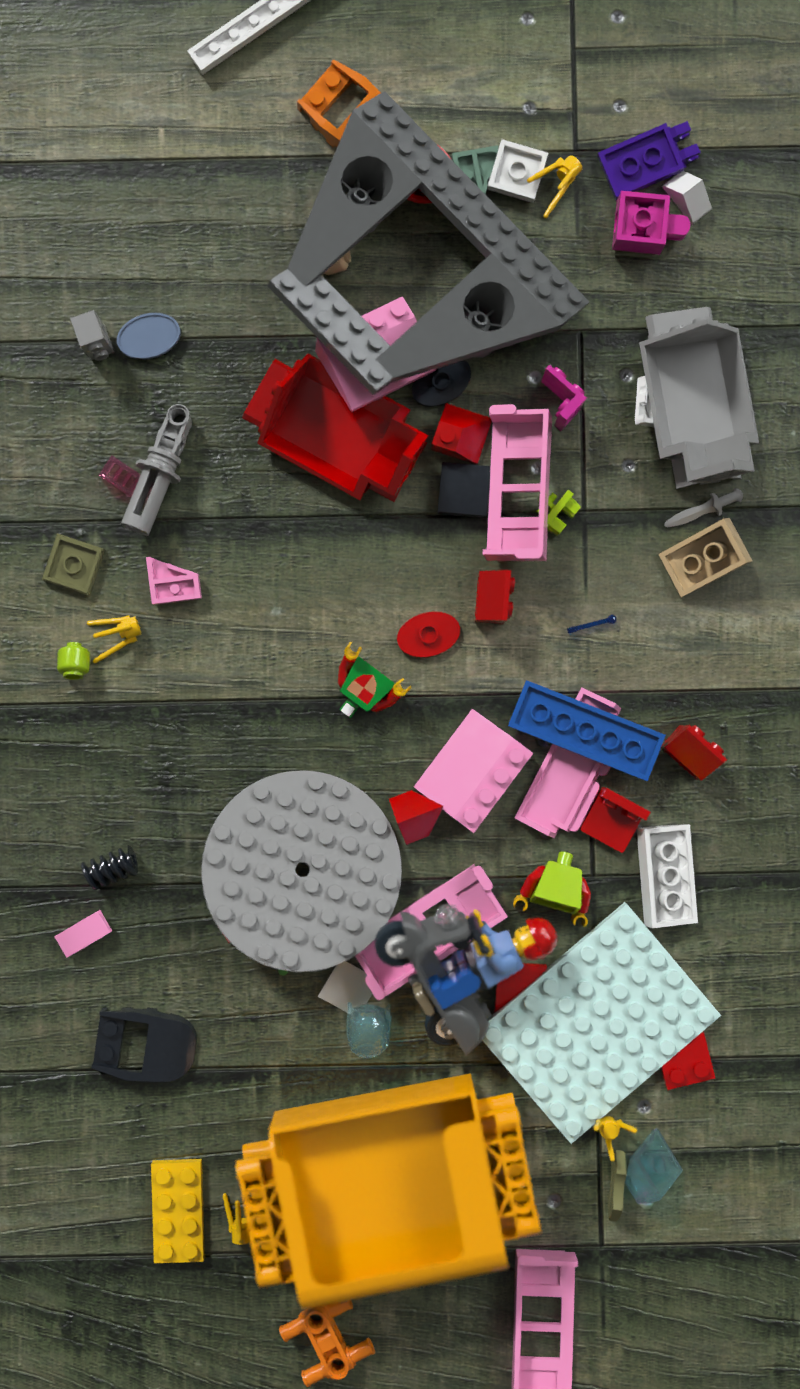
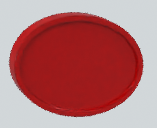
(428, 634)

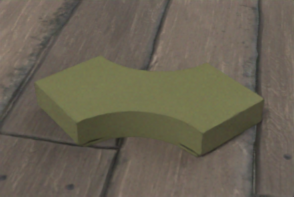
(616, 1191)

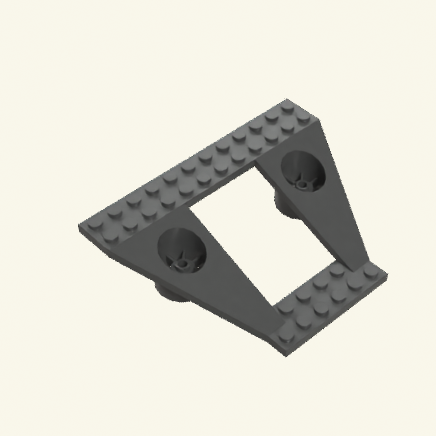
(498, 304)

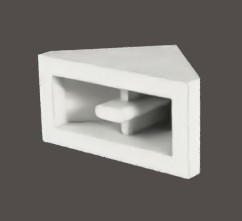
(689, 195)

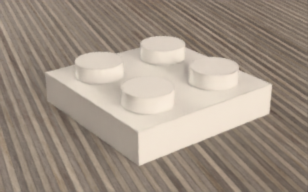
(513, 168)

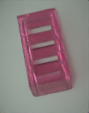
(107, 468)

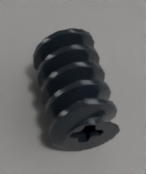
(110, 869)

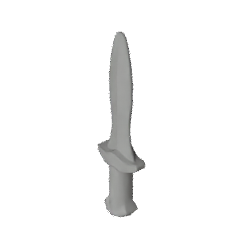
(712, 505)

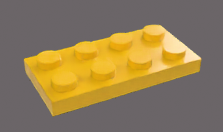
(177, 1211)

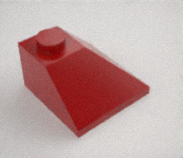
(461, 434)

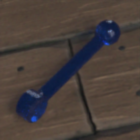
(611, 619)

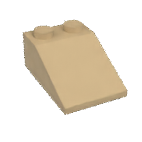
(705, 557)

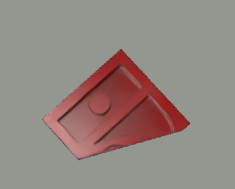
(689, 1065)

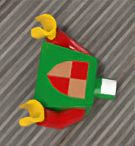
(365, 685)

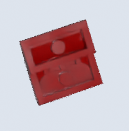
(516, 983)

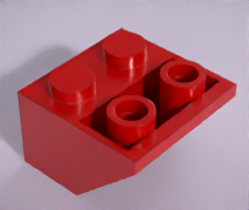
(493, 596)
(693, 751)

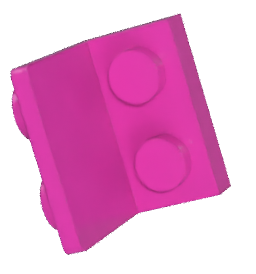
(571, 395)

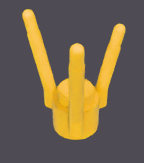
(567, 171)
(127, 628)
(609, 1130)
(239, 1226)

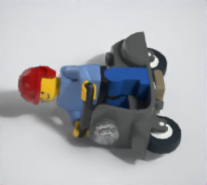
(455, 982)

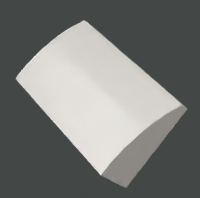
(667, 875)

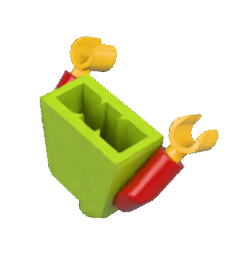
(558, 887)

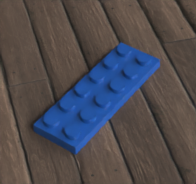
(586, 730)

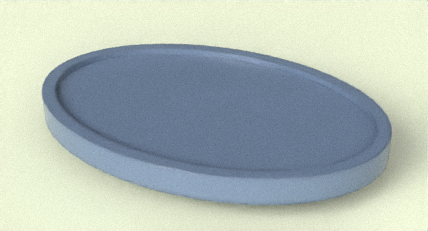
(148, 336)

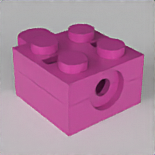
(645, 223)

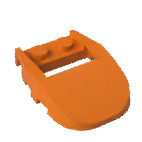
(326, 92)

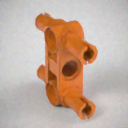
(326, 1342)

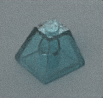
(652, 1169)

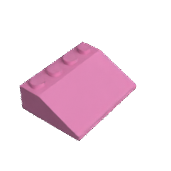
(390, 323)
(473, 770)

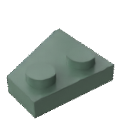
(477, 164)

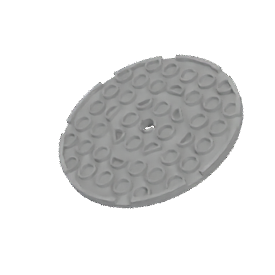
(293, 918)

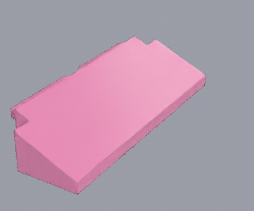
(565, 783)

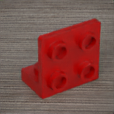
(613, 819)

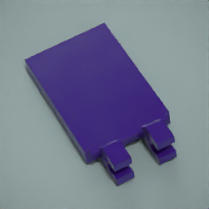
(647, 158)

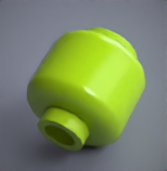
(73, 661)

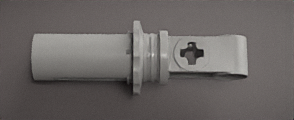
(160, 463)

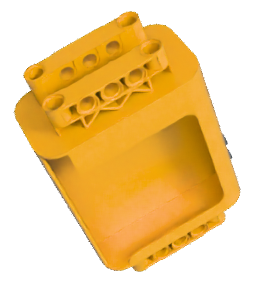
(387, 1191)

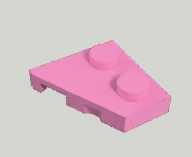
(171, 583)

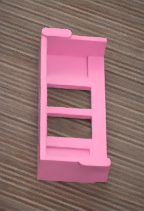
(518, 437)
(467, 892)
(544, 1275)

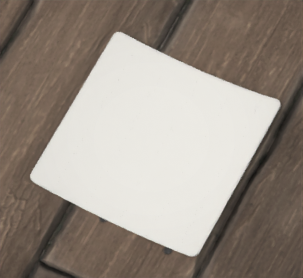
(345, 986)

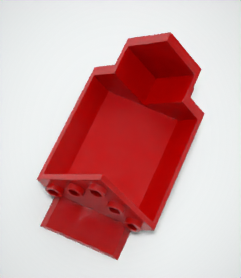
(313, 428)

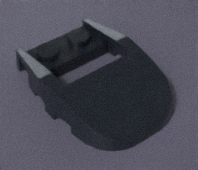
(168, 1047)

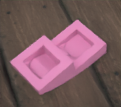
(83, 933)

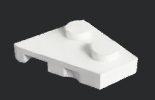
(643, 411)

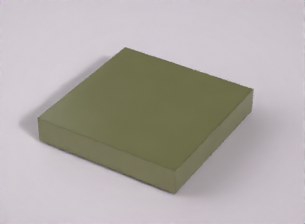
(73, 564)

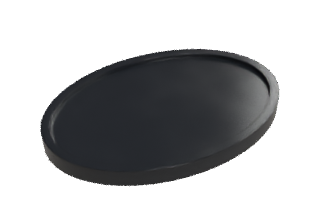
(442, 385)

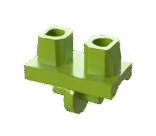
(566, 504)

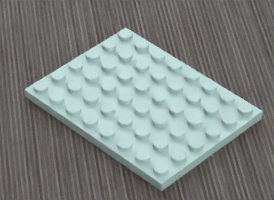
(598, 1022)

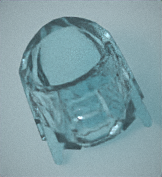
(368, 1029)

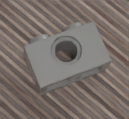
(92, 335)

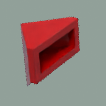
(415, 815)

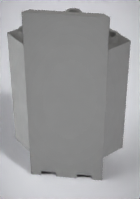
(699, 396)

